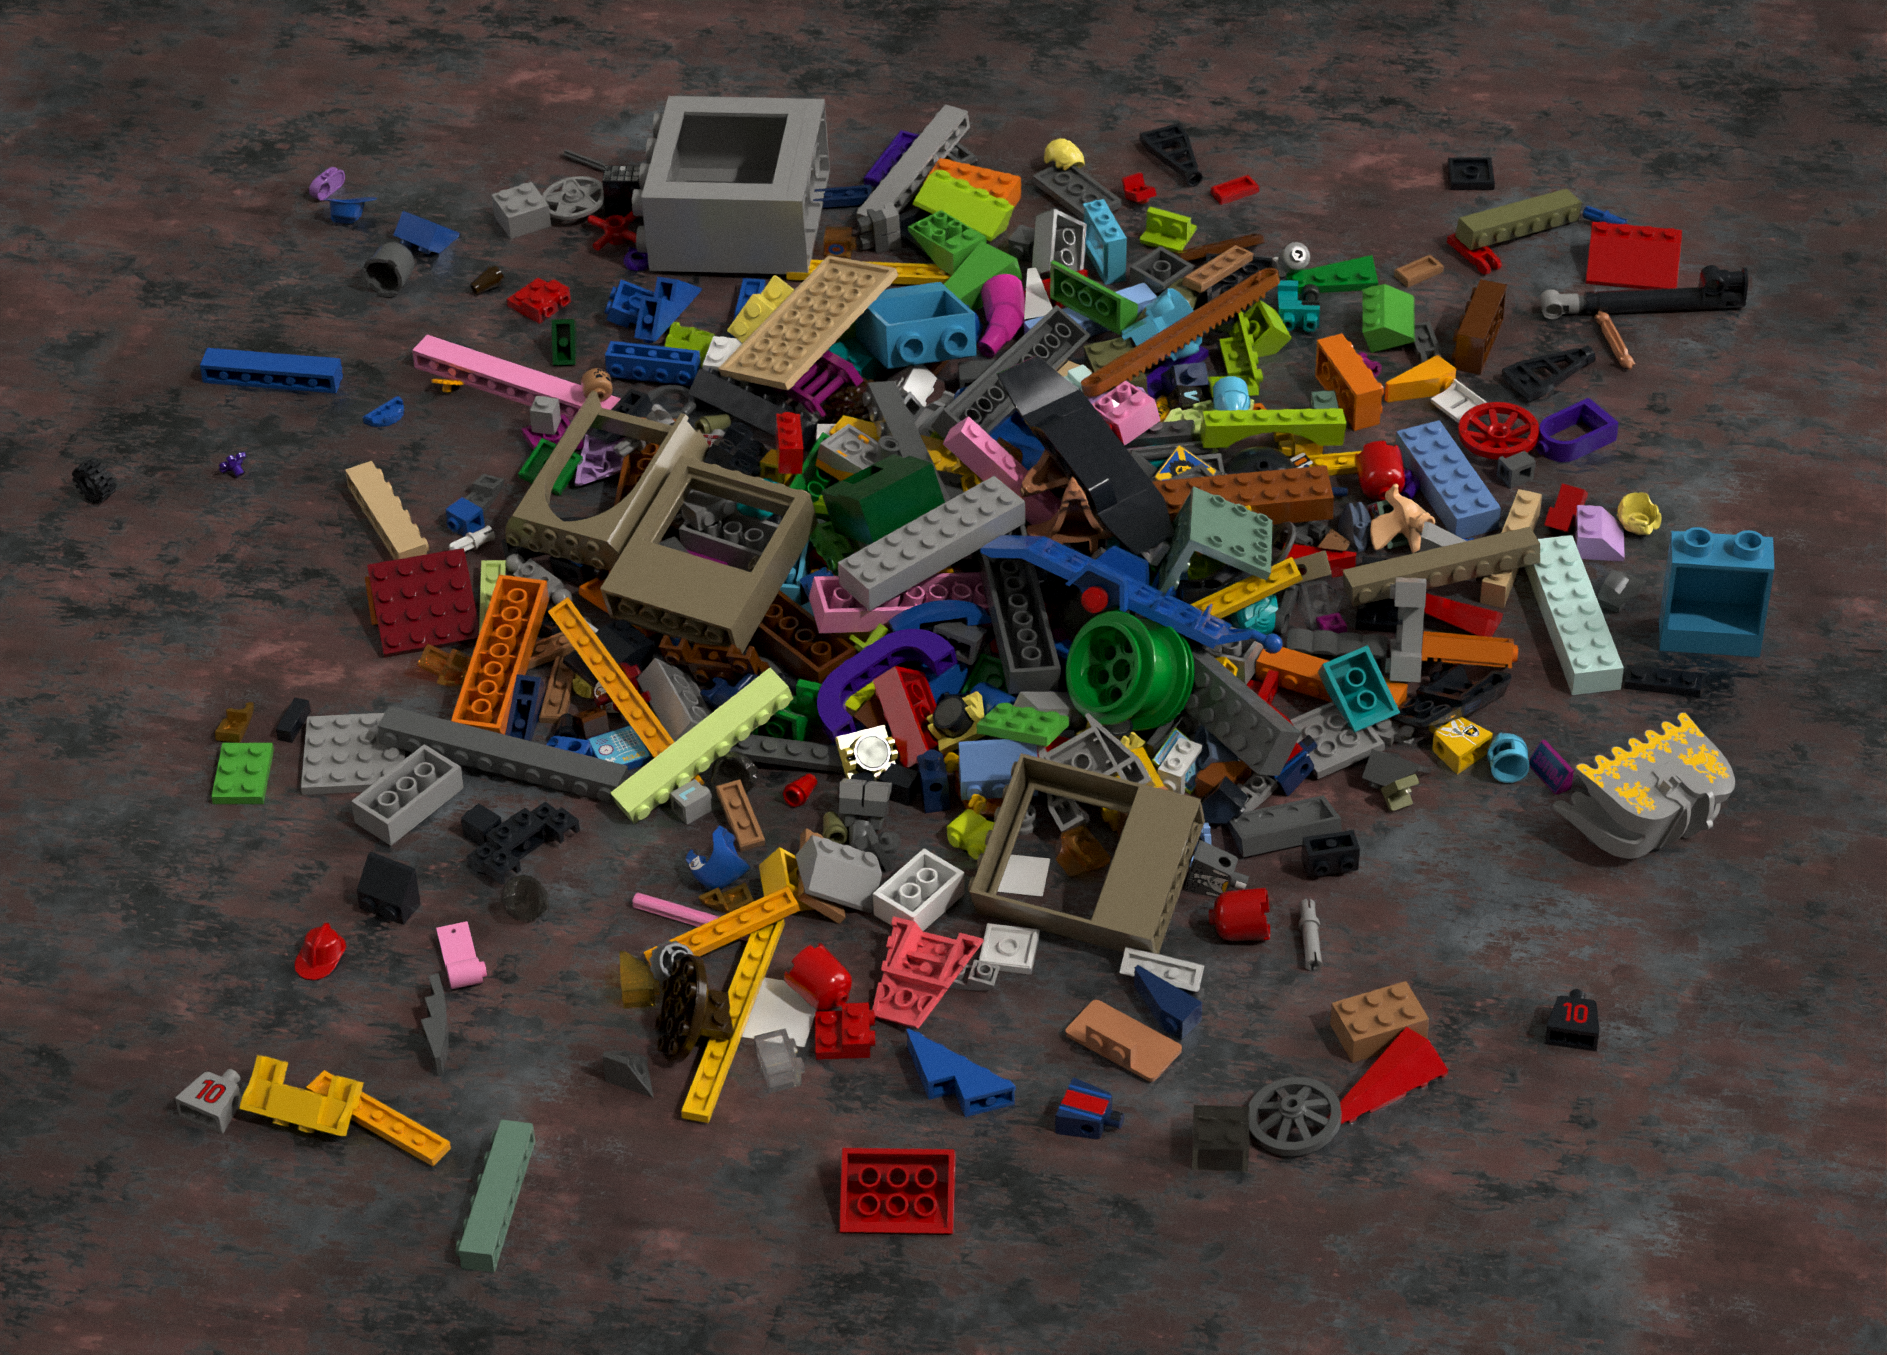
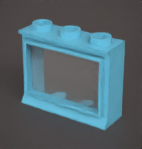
(1105, 242)

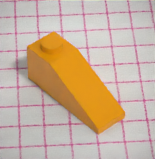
(1421, 381)

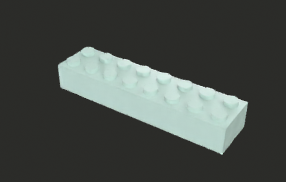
(1574, 618)

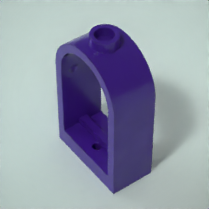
(1603, 426)

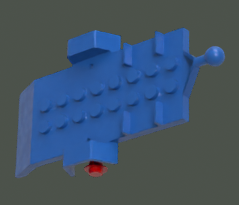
(1123, 581)

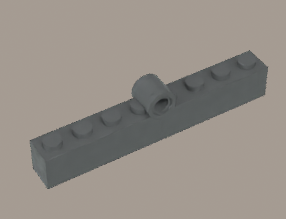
(895, 425)

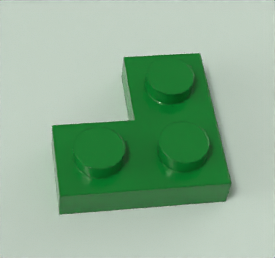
(806, 701)

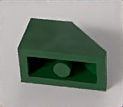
(564, 341)

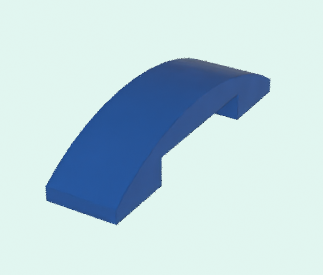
(939, 611)

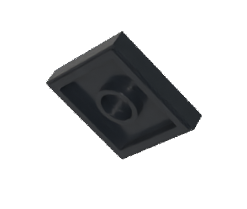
(1471, 173)

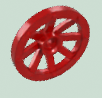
(1498, 435)

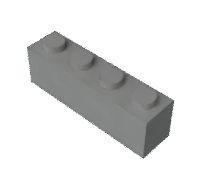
(1053, 701)

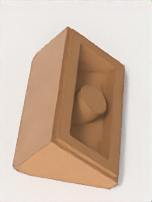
(1334, 541)

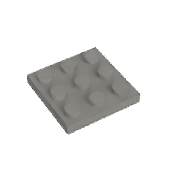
(1335, 739)

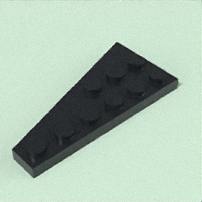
(1232, 280)

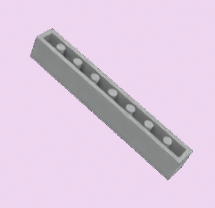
(918, 161)

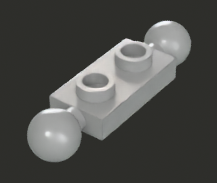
(530, 569)

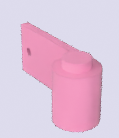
(460, 956)

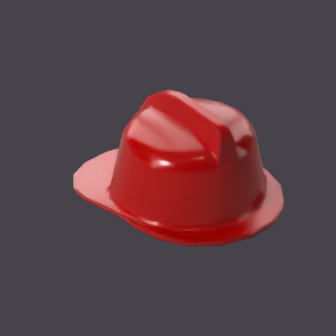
(319, 953)

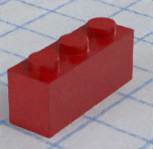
(789, 443)

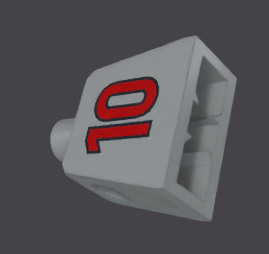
(211, 1100)

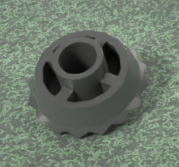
(663, 958)

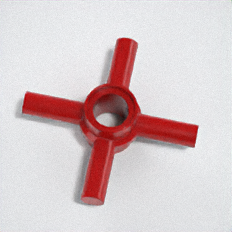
(615, 229)

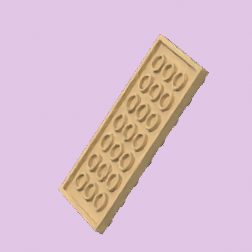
(808, 322)

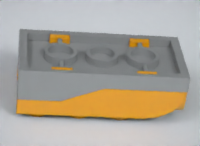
(846, 452)

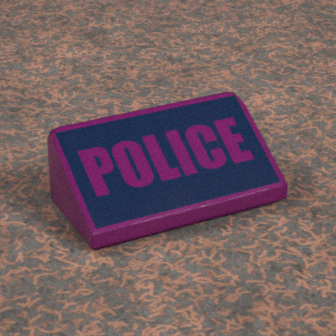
(1551, 768)

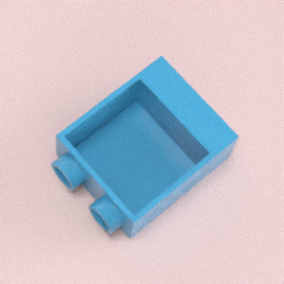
(917, 326)
(1716, 592)

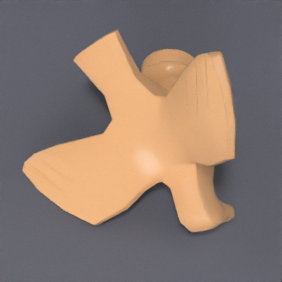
(1405, 519)

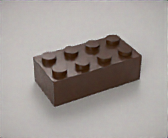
(1479, 326)

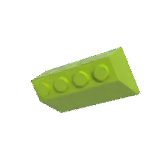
(965, 203)

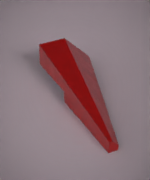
(1465, 616)
(1402, 1067)

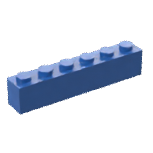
(271, 370)

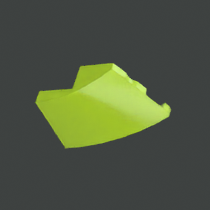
(689, 338)

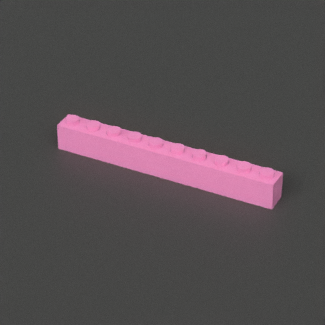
(498, 375)

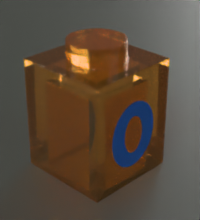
(839, 242)

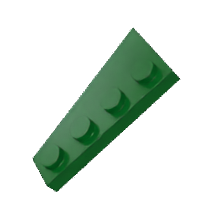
(1339, 277)

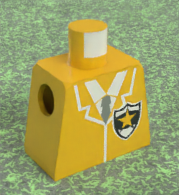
(1460, 743)

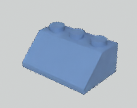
(988, 764)

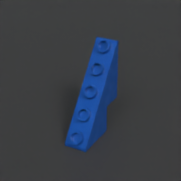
(660, 311)
(949, 1073)

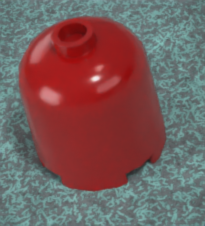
(1379, 469)
(1241, 915)
(819, 978)

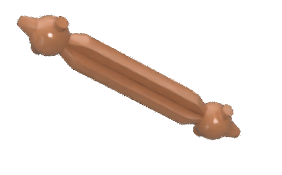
(1614, 340)

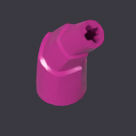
(1004, 310)

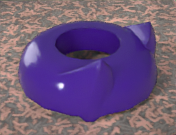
(636, 265)

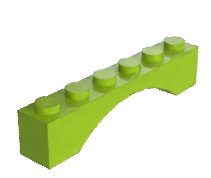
(1226, 427)

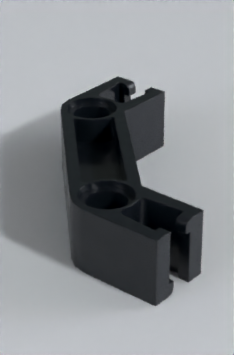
(1197, 589)

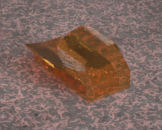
(1081, 851)

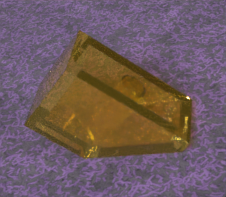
(637, 982)

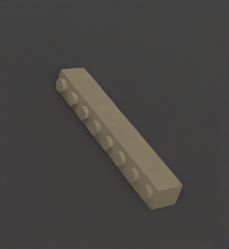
(1444, 564)

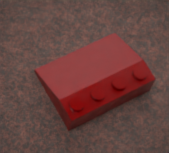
(1633, 256)
(897, 1191)

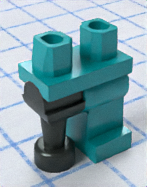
(1297, 312)

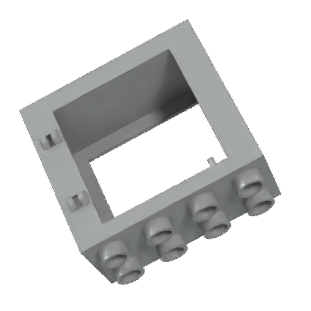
(733, 185)

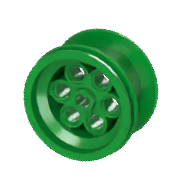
(1129, 671)

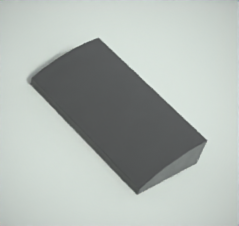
(1283, 825)

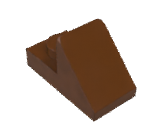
(592, 722)

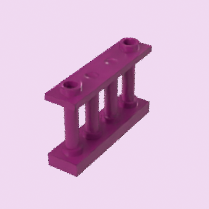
(834, 367)

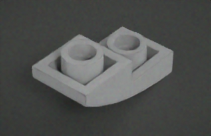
(1258, 790)
(977, 977)

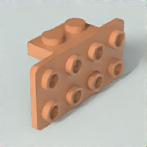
(1123, 1040)

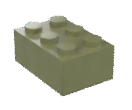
(1102, 353)

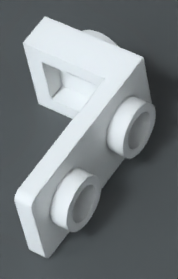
(1177, 763)

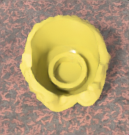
(1064, 154)
(1639, 514)

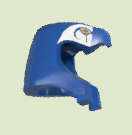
(722, 867)

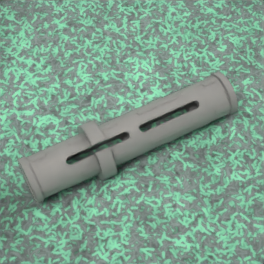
(1309, 926)

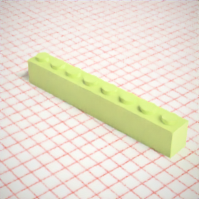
(702, 745)

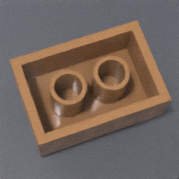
(1375, 1019)

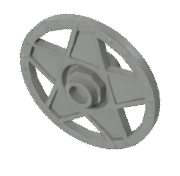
(574, 200)

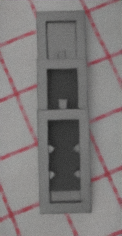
(436, 1025)

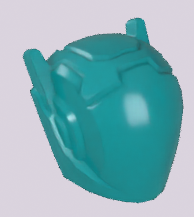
(1257, 616)

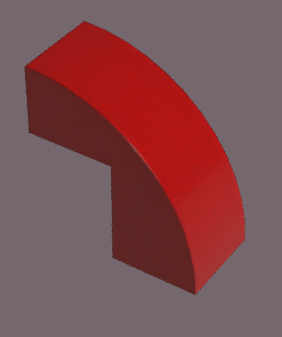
(1565, 509)

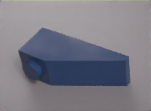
(525, 706)
(1170, 1006)

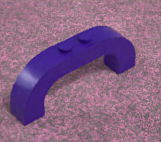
(872, 662)

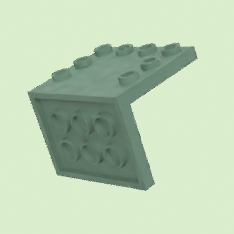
(1219, 531)

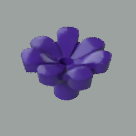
(233, 464)

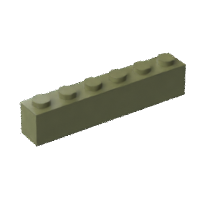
(1518, 219)

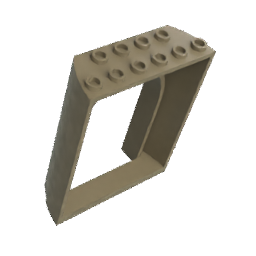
(601, 538)

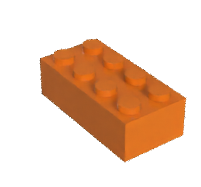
(996, 183)
(1355, 387)

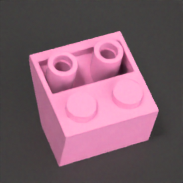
(1128, 411)

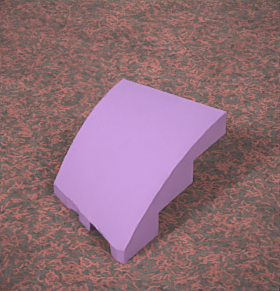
(598, 461)

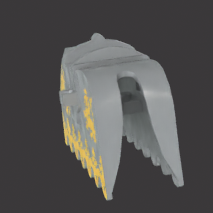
(1652, 792)

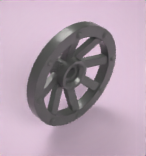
(1294, 1112)

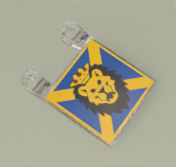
(1180, 461)

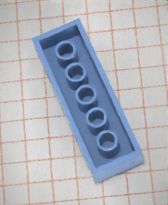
(1448, 480)

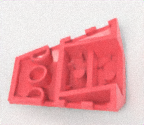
(919, 972)

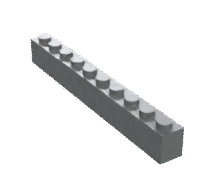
(502, 754)

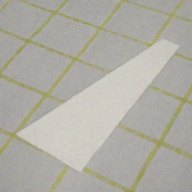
(1036, 301)

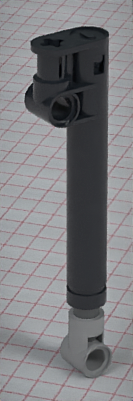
(1715, 290)

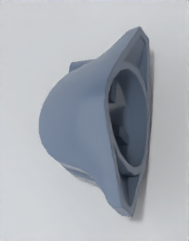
(1355, 526)

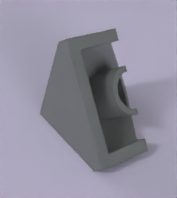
(627, 1071)

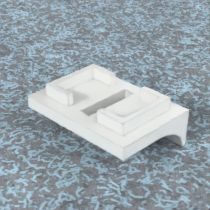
(1454, 396)

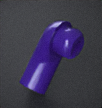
(1412, 484)

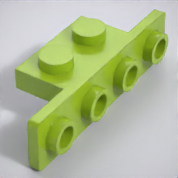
(1238, 352)

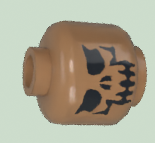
(598, 381)

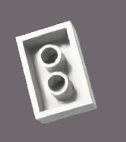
(919, 890)

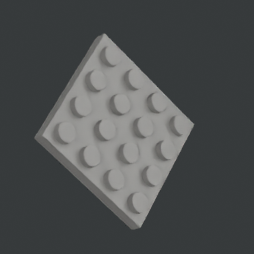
(345, 754)

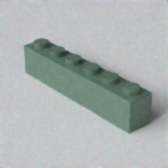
(496, 1196)

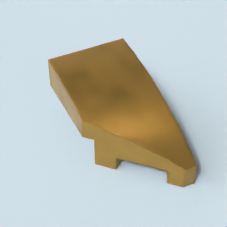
(235, 724)
(729, 900)

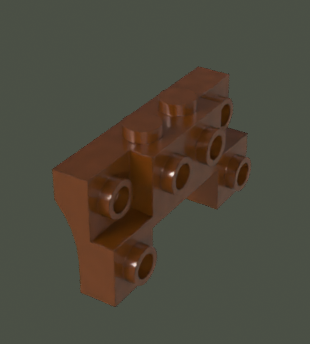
(712, 661)

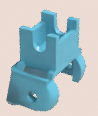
(1160, 314)

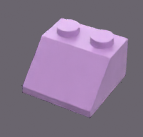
(1598, 534)

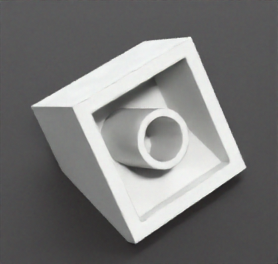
(719, 351)
(916, 380)

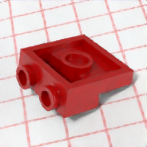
(540, 299)
(845, 1032)

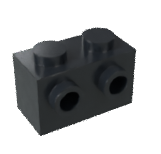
(1330, 853)

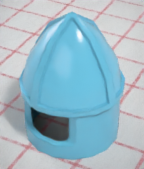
(1231, 394)
(1508, 758)

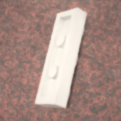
(1173, 970)

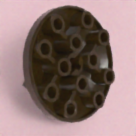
(690, 1009)

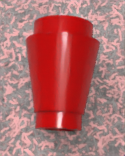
(799, 790)

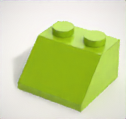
(1267, 329)

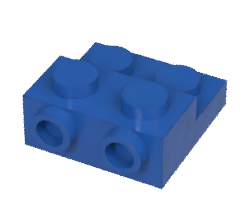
(625, 303)

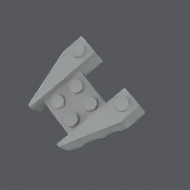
(1406, 649)
(1097, 752)

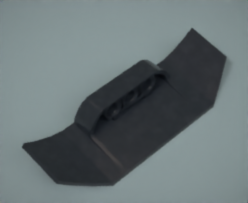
(1089, 453)

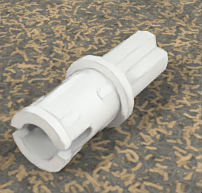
(473, 540)

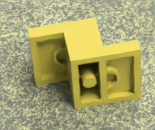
(759, 308)

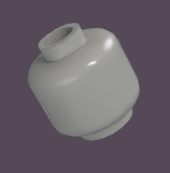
(1294, 257)

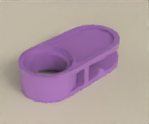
(328, 181)

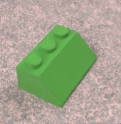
(1387, 317)

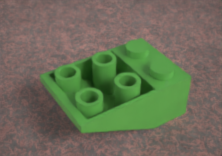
(946, 240)

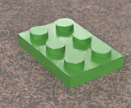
(1023, 724)
(242, 773)

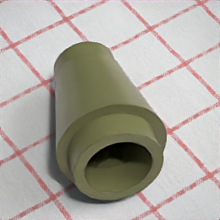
(707, 424)
(834, 828)

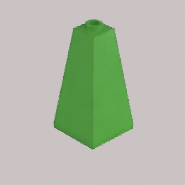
(977, 269)

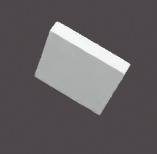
(1010, 947)

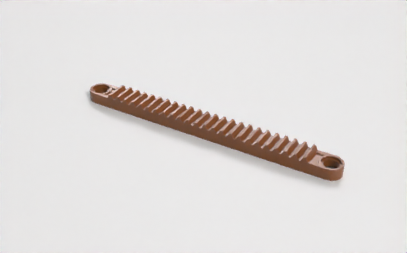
(1181, 333)

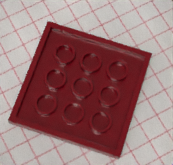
(424, 602)

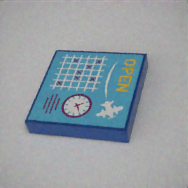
(621, 747)

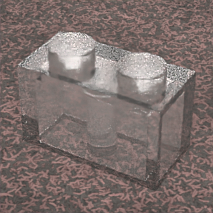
(778, 1060)

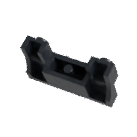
(744, 456)
(518, 838)

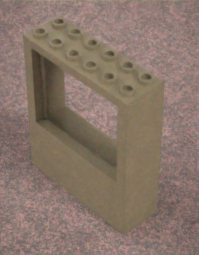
(695, 595)
(1142, 874)

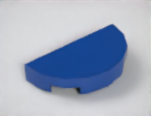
(385, 414)

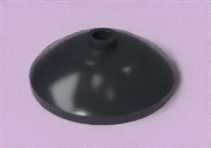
(1254, 457)

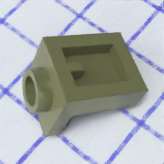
(1398, 792)

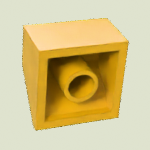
(779, 872)

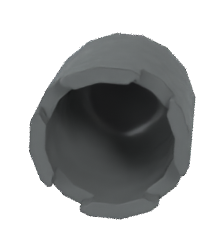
(388, 269)

